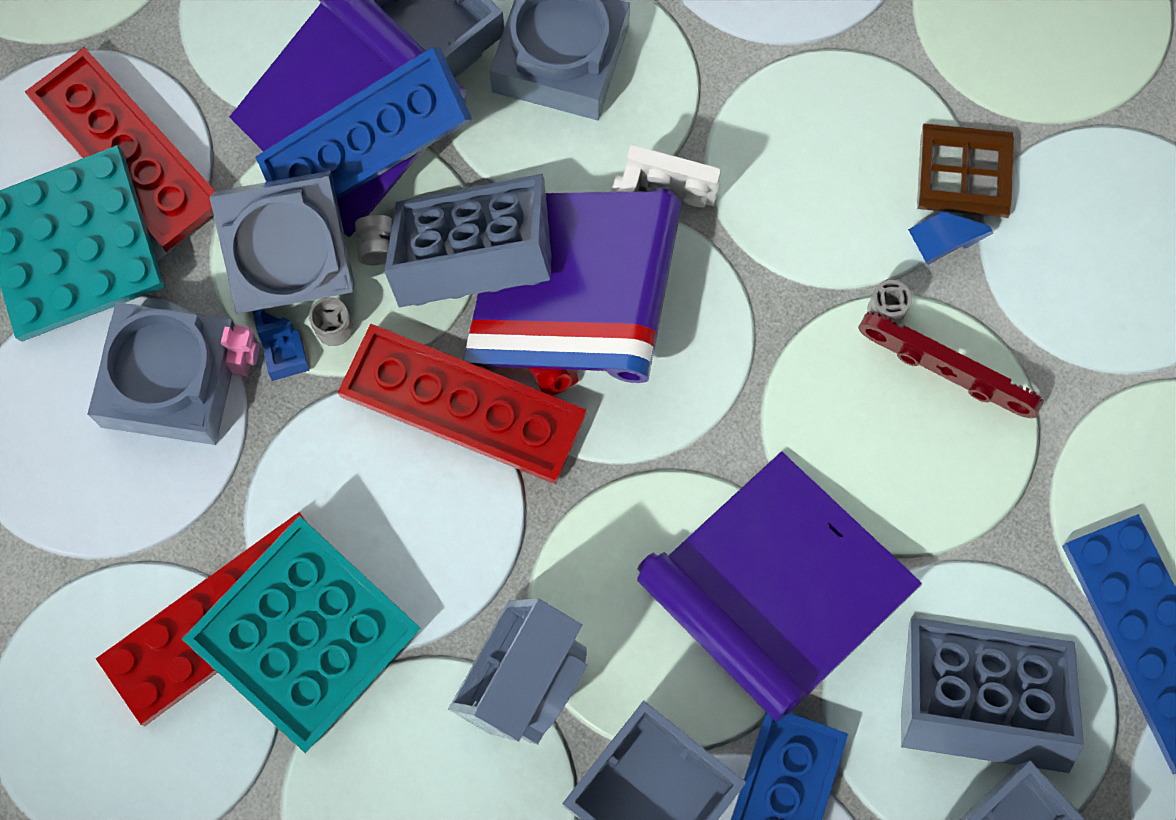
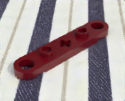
(978, 379)

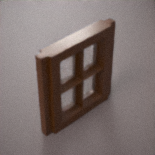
(965, 170)

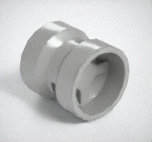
(374, 235)
(898, 293)
(325, 315)

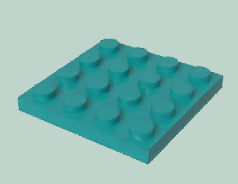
(73, 244)
(301, 634)

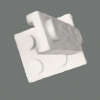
(654, 170)

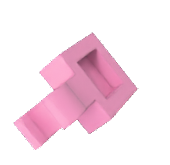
(242, 349)

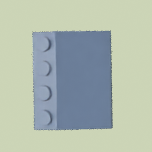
(469, 241)
(991, 695)

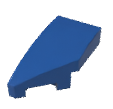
(945, 234)
(280, 345)

